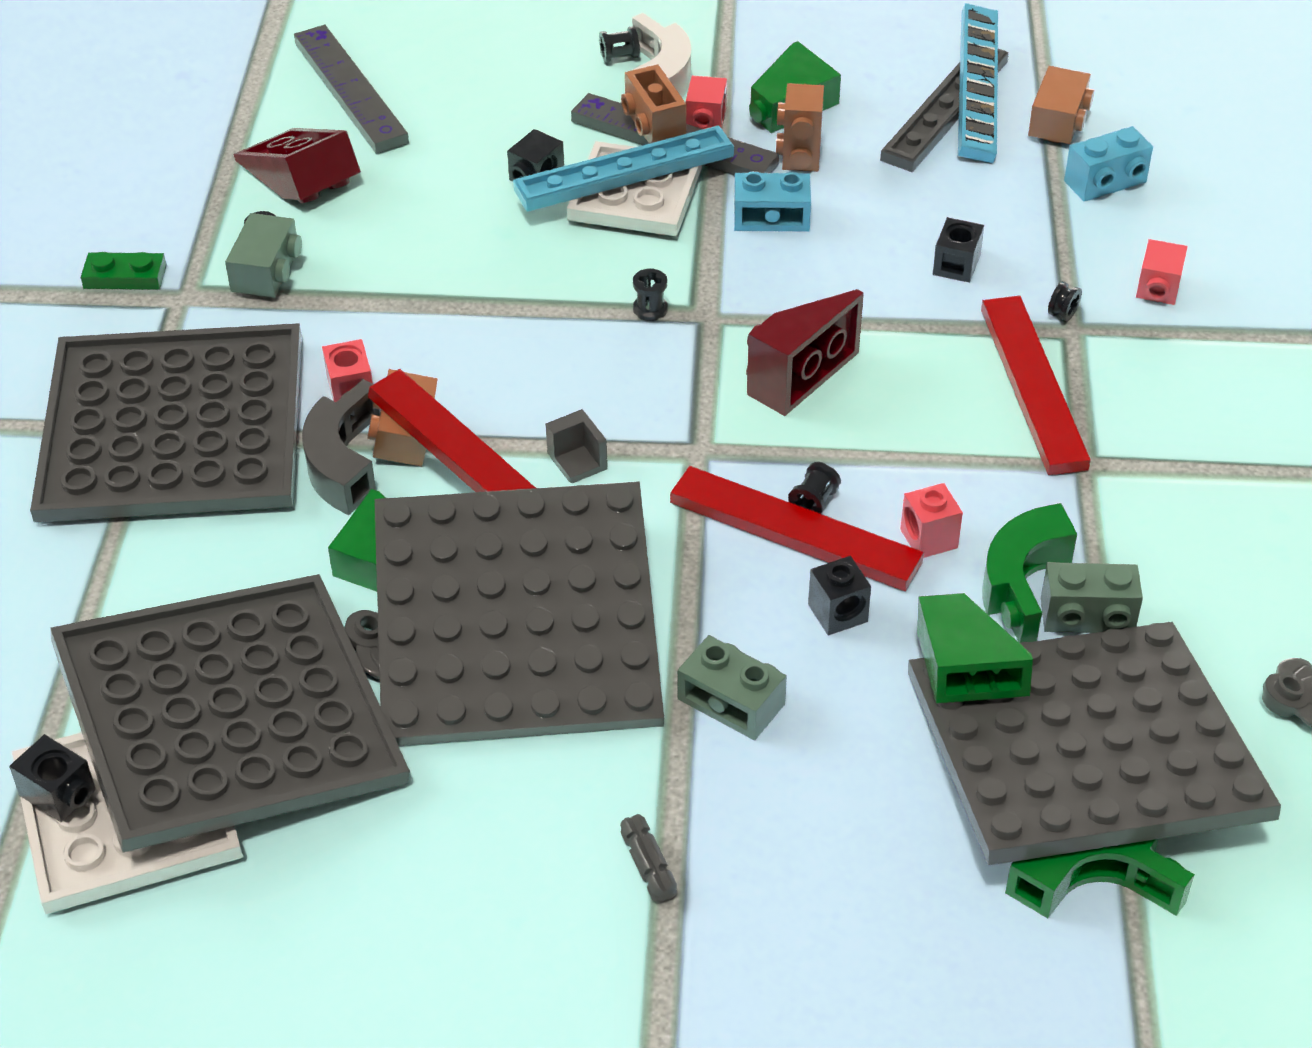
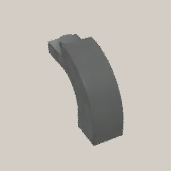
(334, 469)

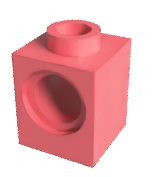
(706, 101)
(1161, 271)
(345, 366)
(931, 520)

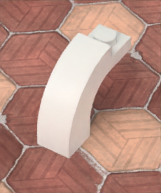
(667, 47)

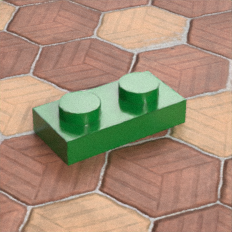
(123, 271)

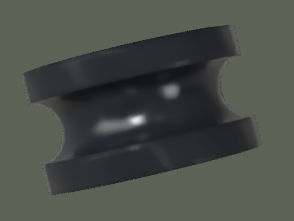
(1064, 301)

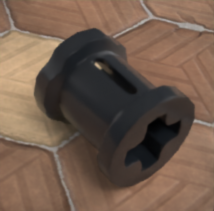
(607, 41)
(653, 295)
(814, 487)

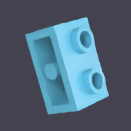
(1108, 163)
(772, 201)

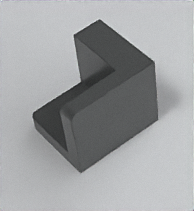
(576, 446)

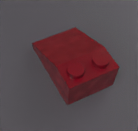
(302, 162)
(802, 349)

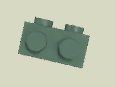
(263, 255)
(1090, 597)
(731, 687)

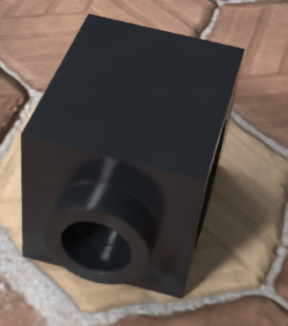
(534, 154)
(958, 249)
(839, 595)
(53, 778)

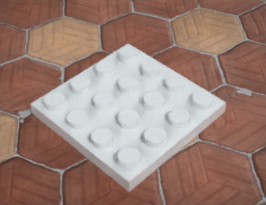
(83, 857)

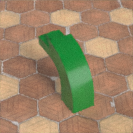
(1015, 554)
(1046, 880)

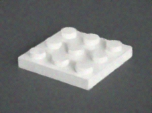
(644, 206)

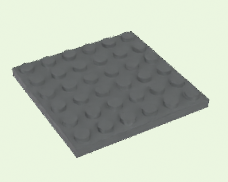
(170, 423)
(515, 614)
(225, 710)
(1102, 751)

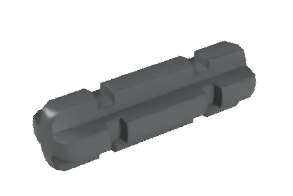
(648, 858)

